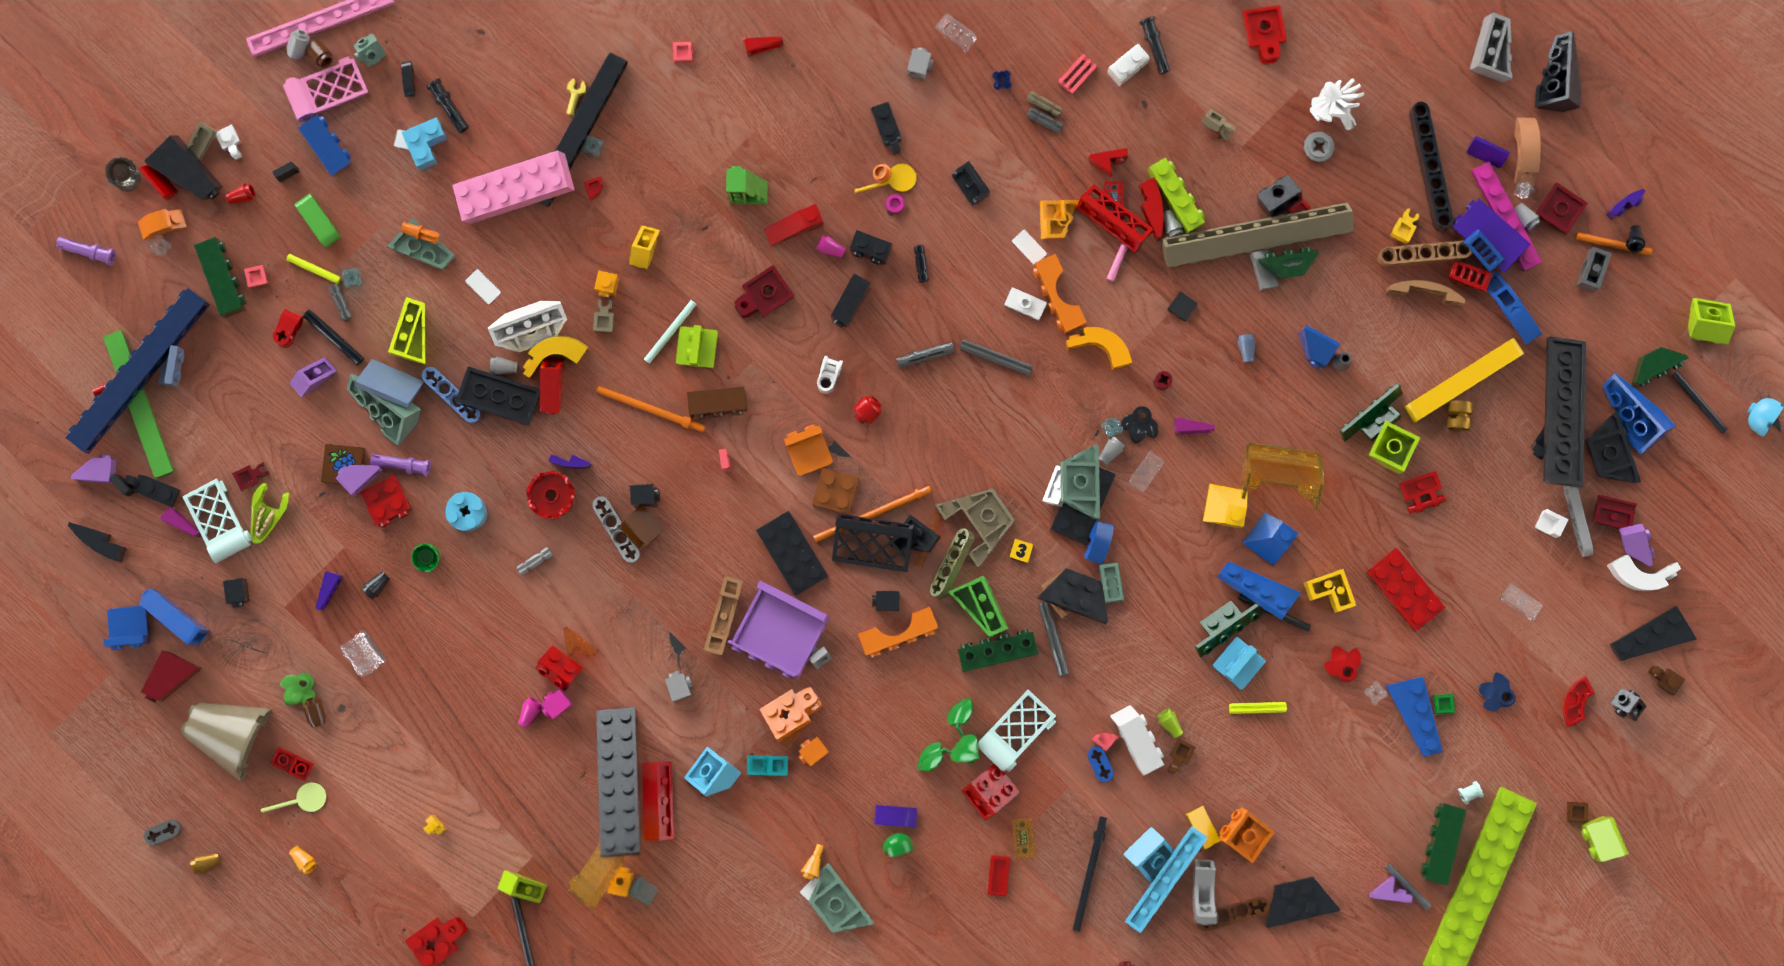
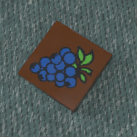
(336, 458)

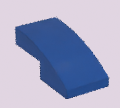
(1100, 542)

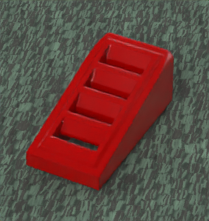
(761, 44)
(1467, 282)

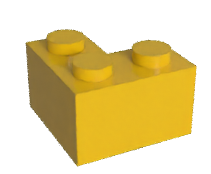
(1333, 585)

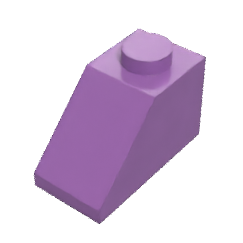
(312, 377)
(96, 470)
(357, 477)

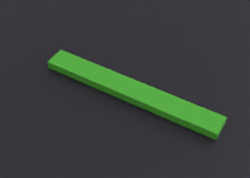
(141, 411)

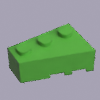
(745, 187)
(981, 605)

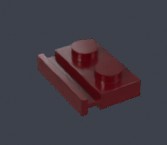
(1613, 512)

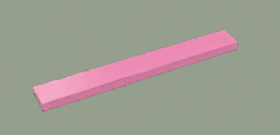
(314, 23)

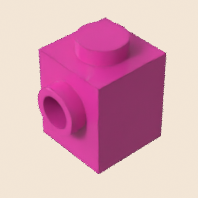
(555, 704)

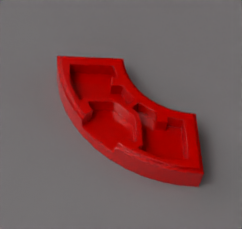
(1575, 701)

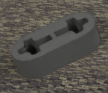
(161, 828)

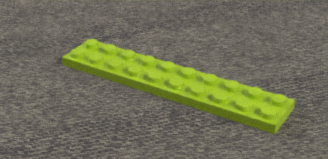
(1481, 880)

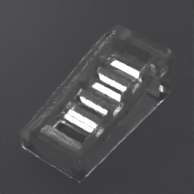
(968, 36)

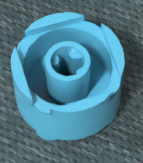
(467, 522)

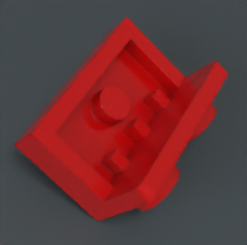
(558, 668)

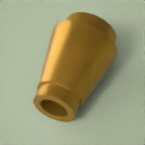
(203, 863)

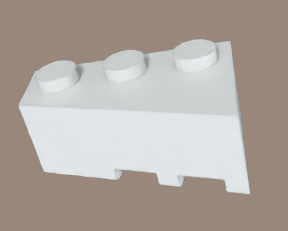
(1138, 739)

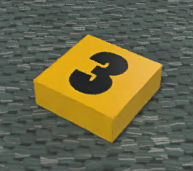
(1021, 550)

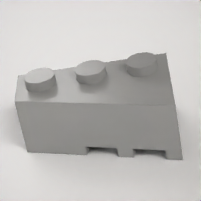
(1493, 49)

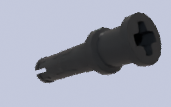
(1152, 36)
(442, 98)

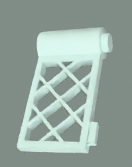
(224, 544)
(1002, 753)

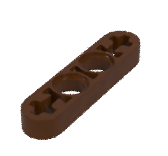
(1233, 916)

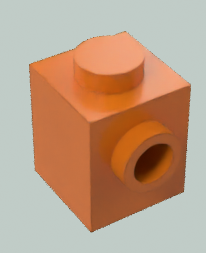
(812, 751)

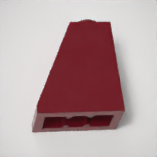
(167, 676)

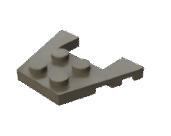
(986, 515)

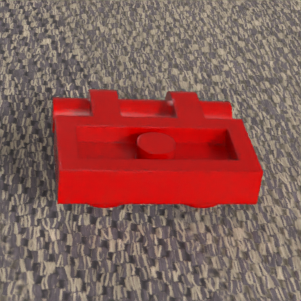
(1421, 486)

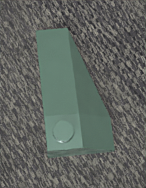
(393, 418)

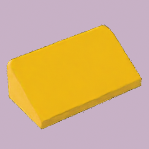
(1200, 820)

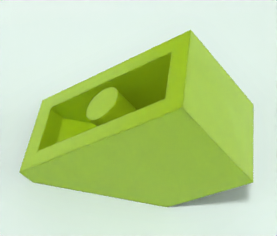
(521, 887)

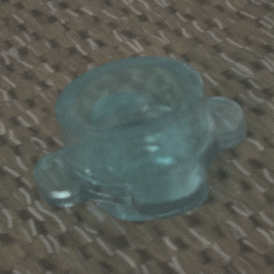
(590, 140)
(351, 272)
(1111, 427)

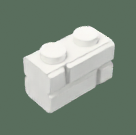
(1128, 65)

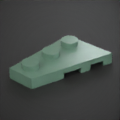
(430, 253)

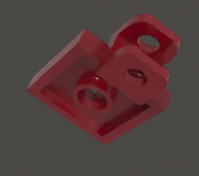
(757, 300)

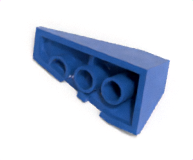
(1639, 416)

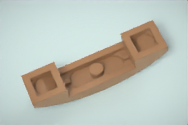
(1449, 296)
(723, 615)

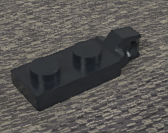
(887, 126)
(153, 489)

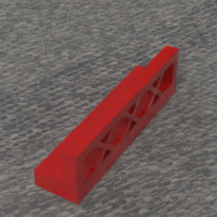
(1111, 221)

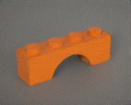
(1069, 316)
(921, 624)

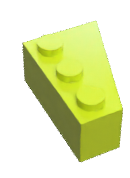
(409, 334)

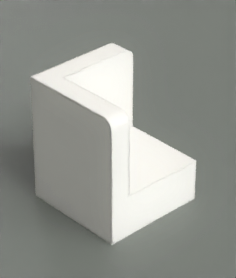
(1551, 523)

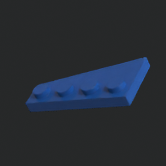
(1261, 590)
(1416, 711)

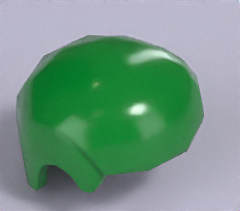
(426, 557)
(897, 845)

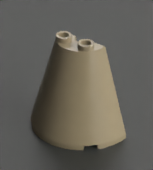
(225, 733)

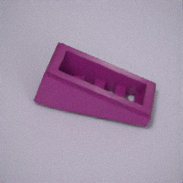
(1187, 426)
(177, 520)

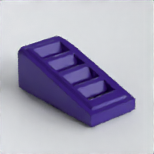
(328, 587)

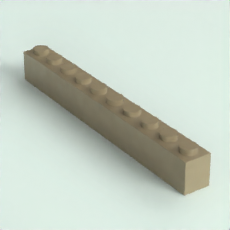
(1257, 235)

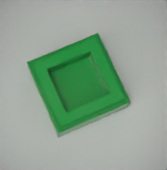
(1443, 704)

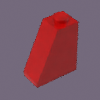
(551, 385)

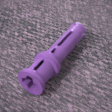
(93, 252)
(409, 465)

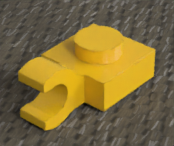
(434, 826)

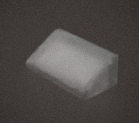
(1521, 602)

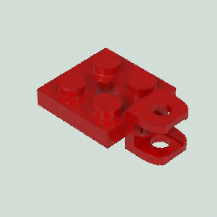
(1268, 40)
(442, 934)

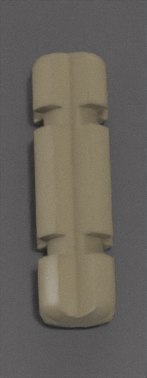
(1044, 104)

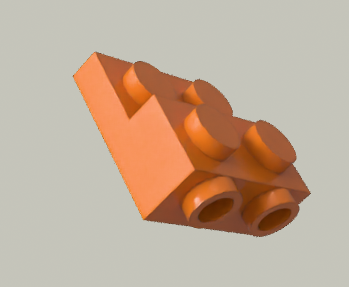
(1246, 834)

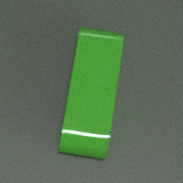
(317, 220)

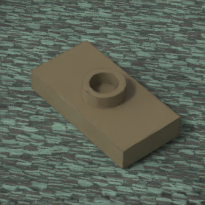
(201, 140)

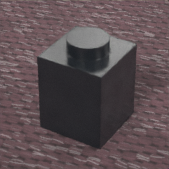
(236, 592)
(886, 600)

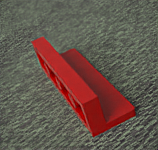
(658, 801)

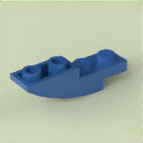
(1513, 308)

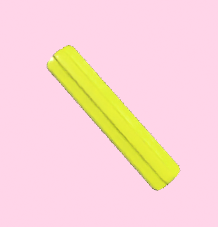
(1268, 707)

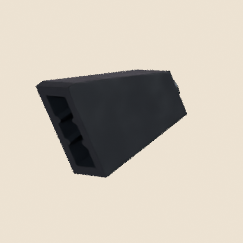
(850, 301)

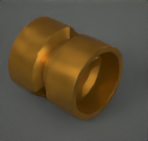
(1460, 415)

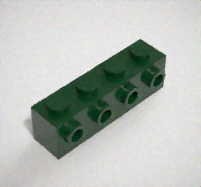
(220, 277)
(997, 651)
(1443, 843)

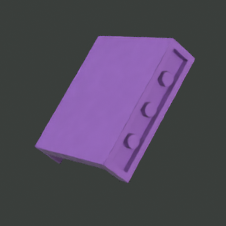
(779, 631)

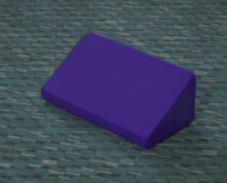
(1487, 152)

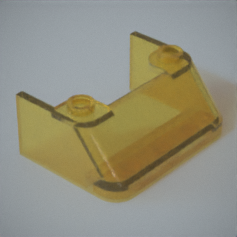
(1285, 468)
(595, 878)

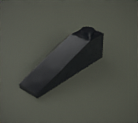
(1561, 81)

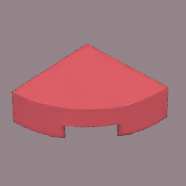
(1105, 740)

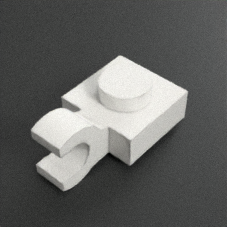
(229, 140)

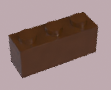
(717, 402)

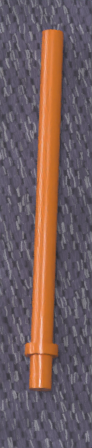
(918, 494)

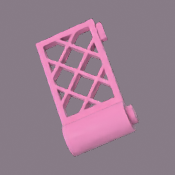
(302, 100)

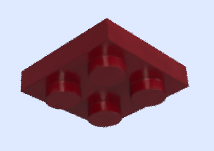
(1561, 208)

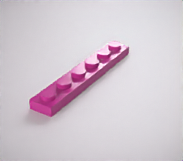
(1501, 205)

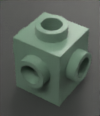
(369, 50)

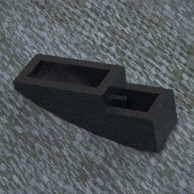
(98, 542)

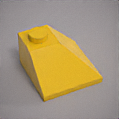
(1225, 506)

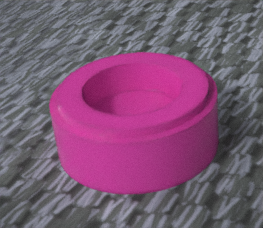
(895, 204)

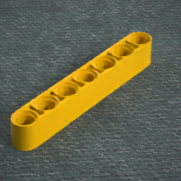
(1464, 380)

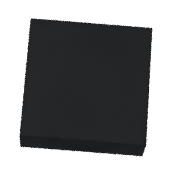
(285, 171)
(1182, 306)
(119, 482)

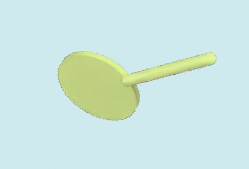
(309, 797)

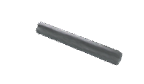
(996, 357)
(1053, 639)

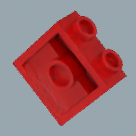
(386, 501)

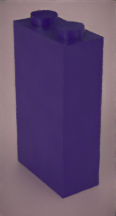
(1495, 229)

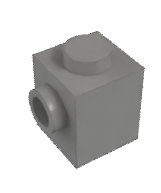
(919, 63)
(678, 685)

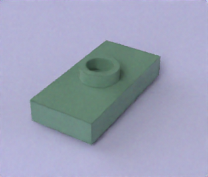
(1111, 582)

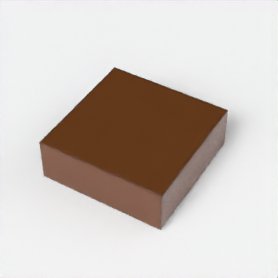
(1577, 812)

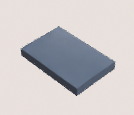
(389, 383)

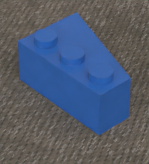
(325, 144)

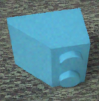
(1149, 854)

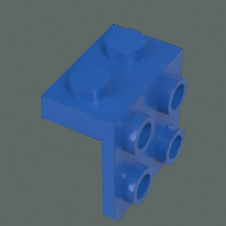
(127, 627)

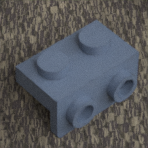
(171, 368)

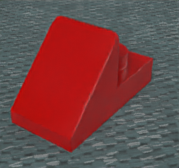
(1103, 159)

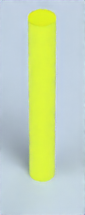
(314, 269)

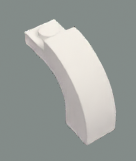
(1631, 577)

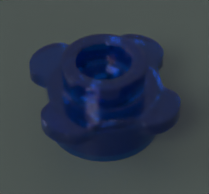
(1002, 75)

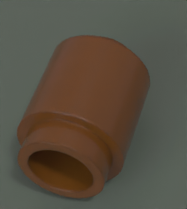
(319, 53)
(314, 712)

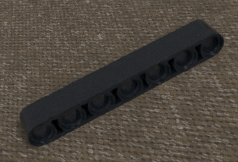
(1431, 175)

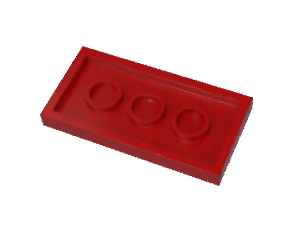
(1405, 589)

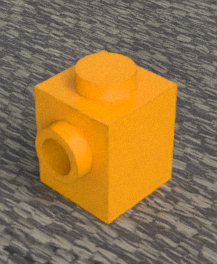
(606, 284)
(621, 883)

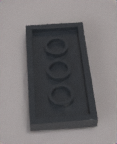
(498, 396)
(1076, 524)
(792, 553)

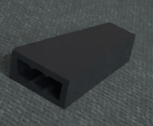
(183, 167)

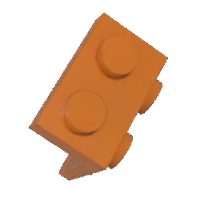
(808, 450)

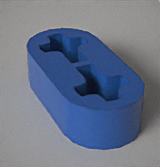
(1104, 761)

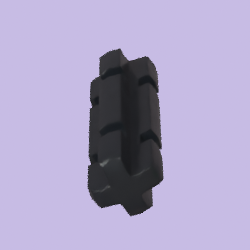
(921, 263)

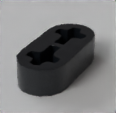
(408, 79)

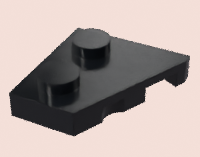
(923, 537)

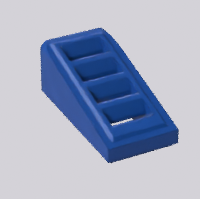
(1475, 235)

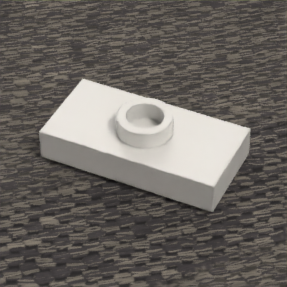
(1025, 303)

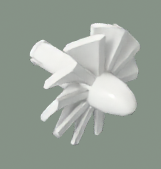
(1336, 103)

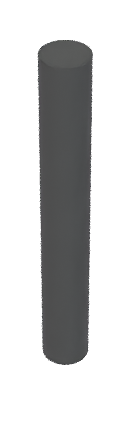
(1407, 886)

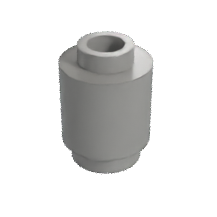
(297, 44)

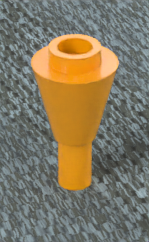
(812, 867)

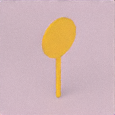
(901, 179)

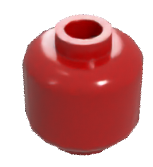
(867, 409)

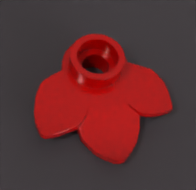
(1342, 660)

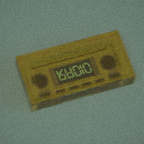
(1023, 837)

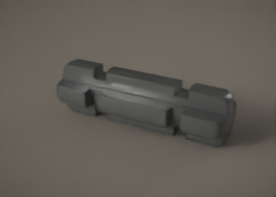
(1045, 120)
(340, 302)

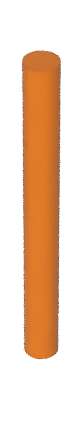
(1608, 242)

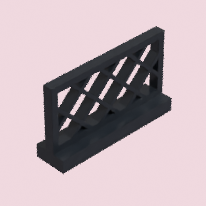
(878, 527)

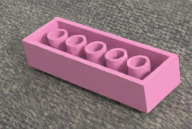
(513, 187)

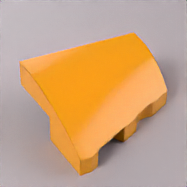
(1056, 217)

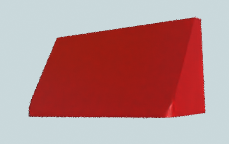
(159, 182)

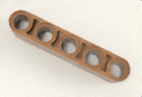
(1415, 254)

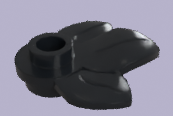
(1139, 427)

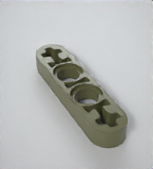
(953, 564)

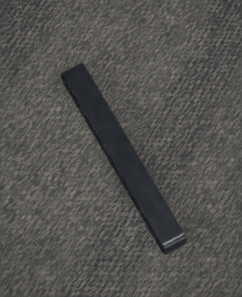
(590, 110)

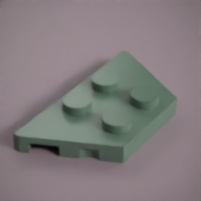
(1081, 482)
(837, 904)

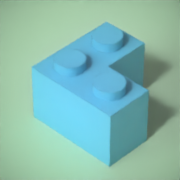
(421, 138)

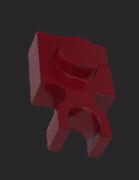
(247, 477)

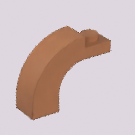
(1529, 150)

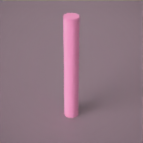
(1117, 262)

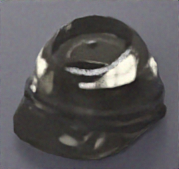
(123, 174)

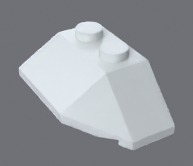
(528, 325)

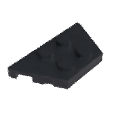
(1611, 452)
(1077, 594)
(1299, 901)

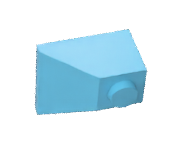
(712, 773)

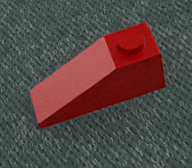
(794, 225)

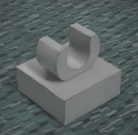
(819, 657)

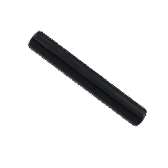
(333, 337)

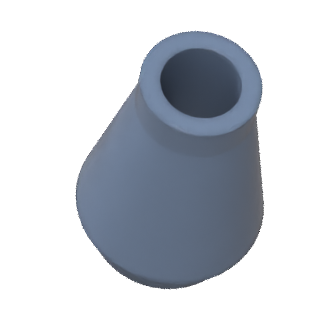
(1247, 346)

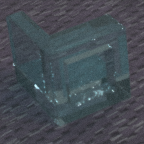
(644, 890)

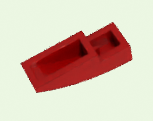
(1152, 207)

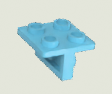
(1239, 663)

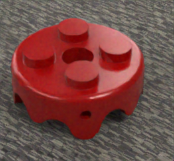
(537, 491)

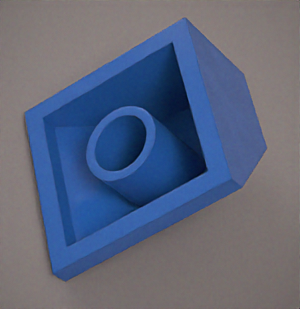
(1317, 347)
(1270, 538)

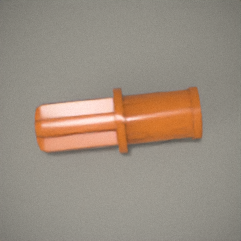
(420, 232)

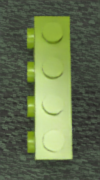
(1175, 195)

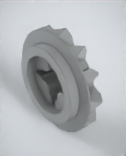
(1319, 138)

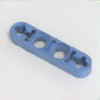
(450, 396)

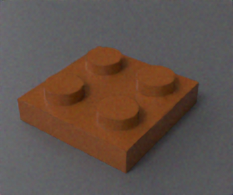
(835, 491)

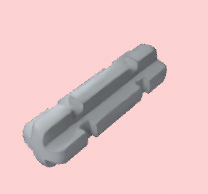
(534, 561)

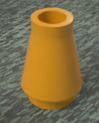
(303, 861)

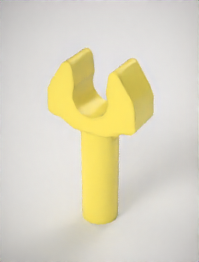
(575, 95)

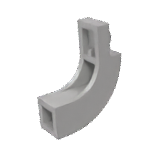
(1203, 892)

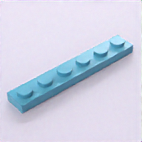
(1166, 879)

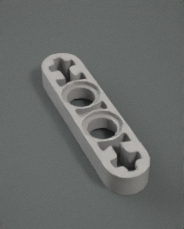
(1578, 521)
(613, 531)

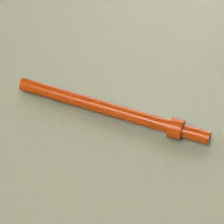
(685, 421)

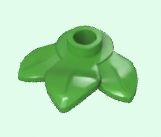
(295, 690)

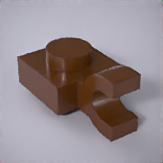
(1668, 680)
(1181, 753)

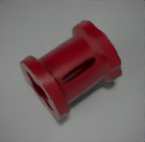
(1161, 386)

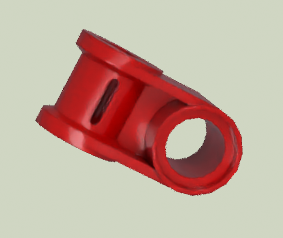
(288, 326)

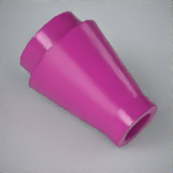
(829, 246)
(529, 711)

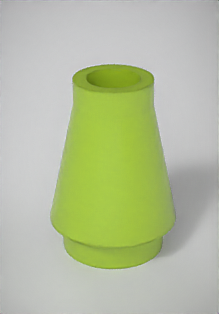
(1170, 722)

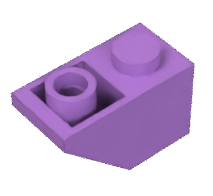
(1636, 544)

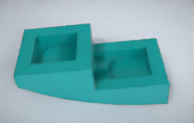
(767, 765)

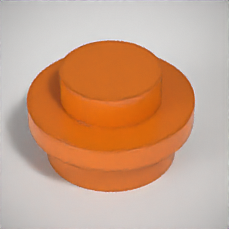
(882, 173)

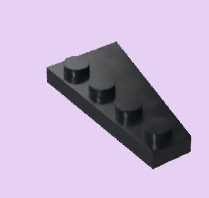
(1657, 634)

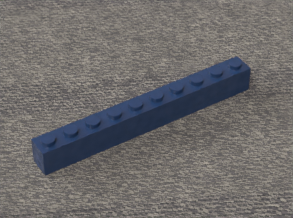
(137, 371)

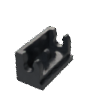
(970, 183)

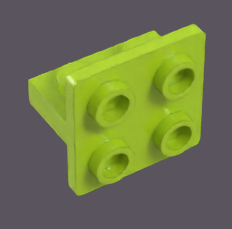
(696, 347)

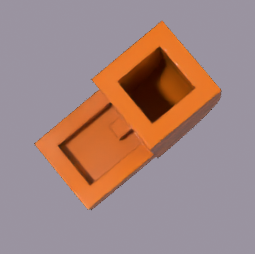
(161, 222)

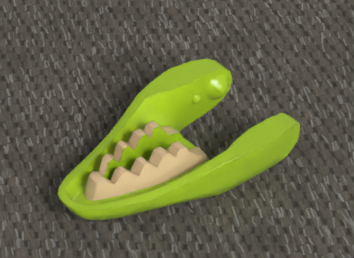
(265, 517)

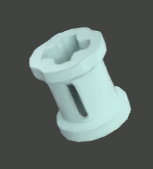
(1470, 793)

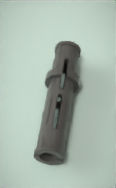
(925, 355)

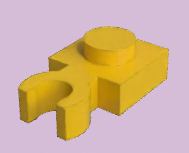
(1404, 227)

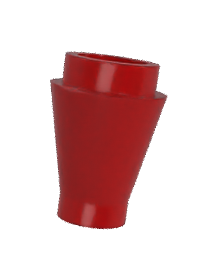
(241, 194)

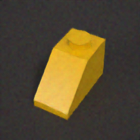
(644, 247)

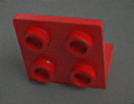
(990, 791)

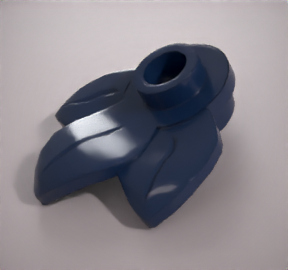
(1494, 691)

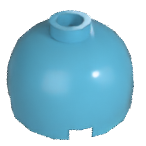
(1763, 415)

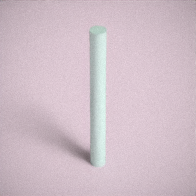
(670, 331)

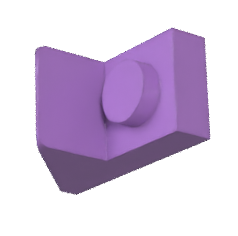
(1385, 892)

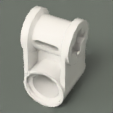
(829, 371)

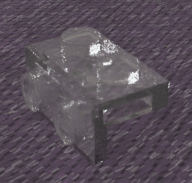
(363, 654)

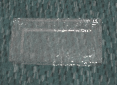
(1146, 471)

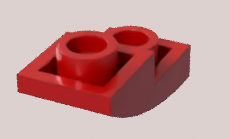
(291, 763)

